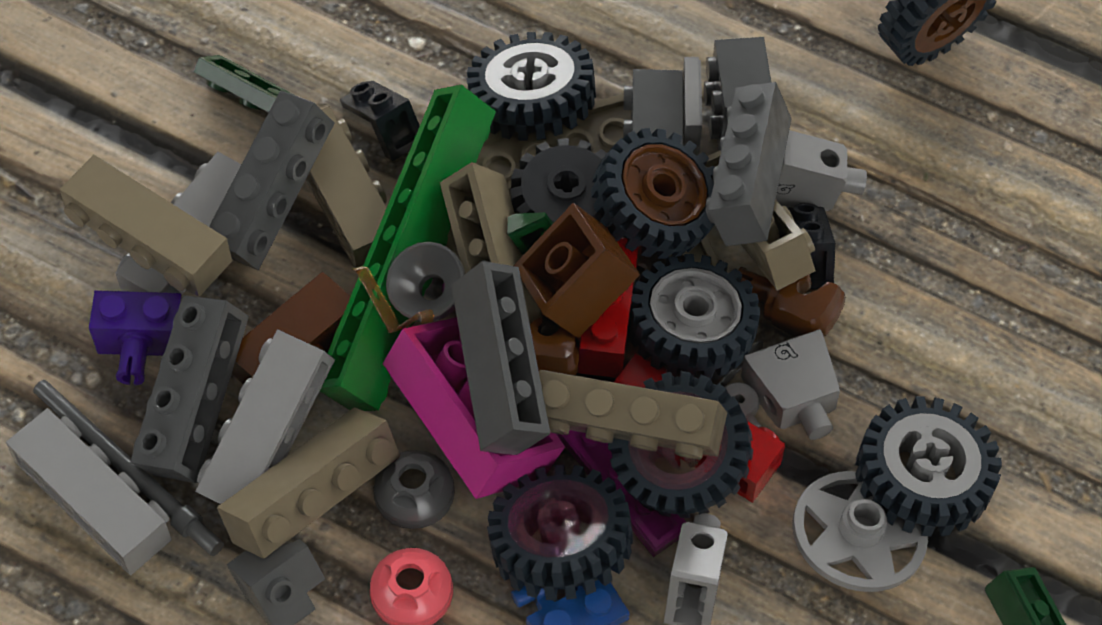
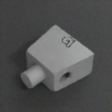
(816, 172)
(795, 383)
(700, 563)

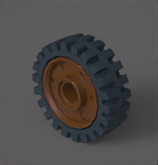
(654, 193)

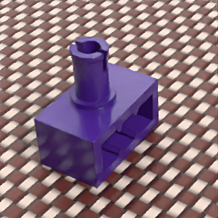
(132, 327)

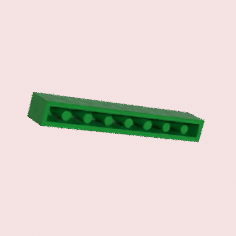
(445, 143)

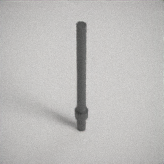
(183, 518)

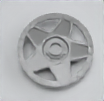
(855, 532)

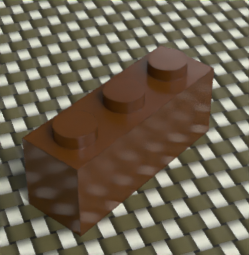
(308, 316)

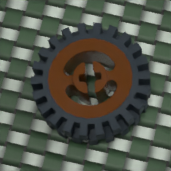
(924, 27)

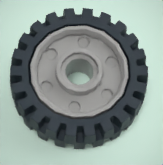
(693, 316)

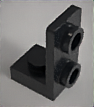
(388, 114)
(816, 223)

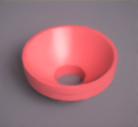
(415, 606)

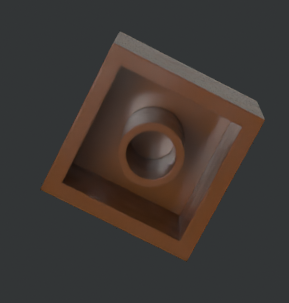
(576, 270)

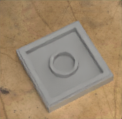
(692, 102)

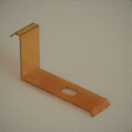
(383, 307)

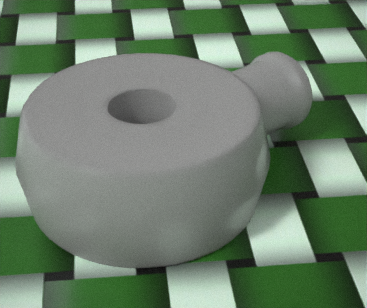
(748, 398)

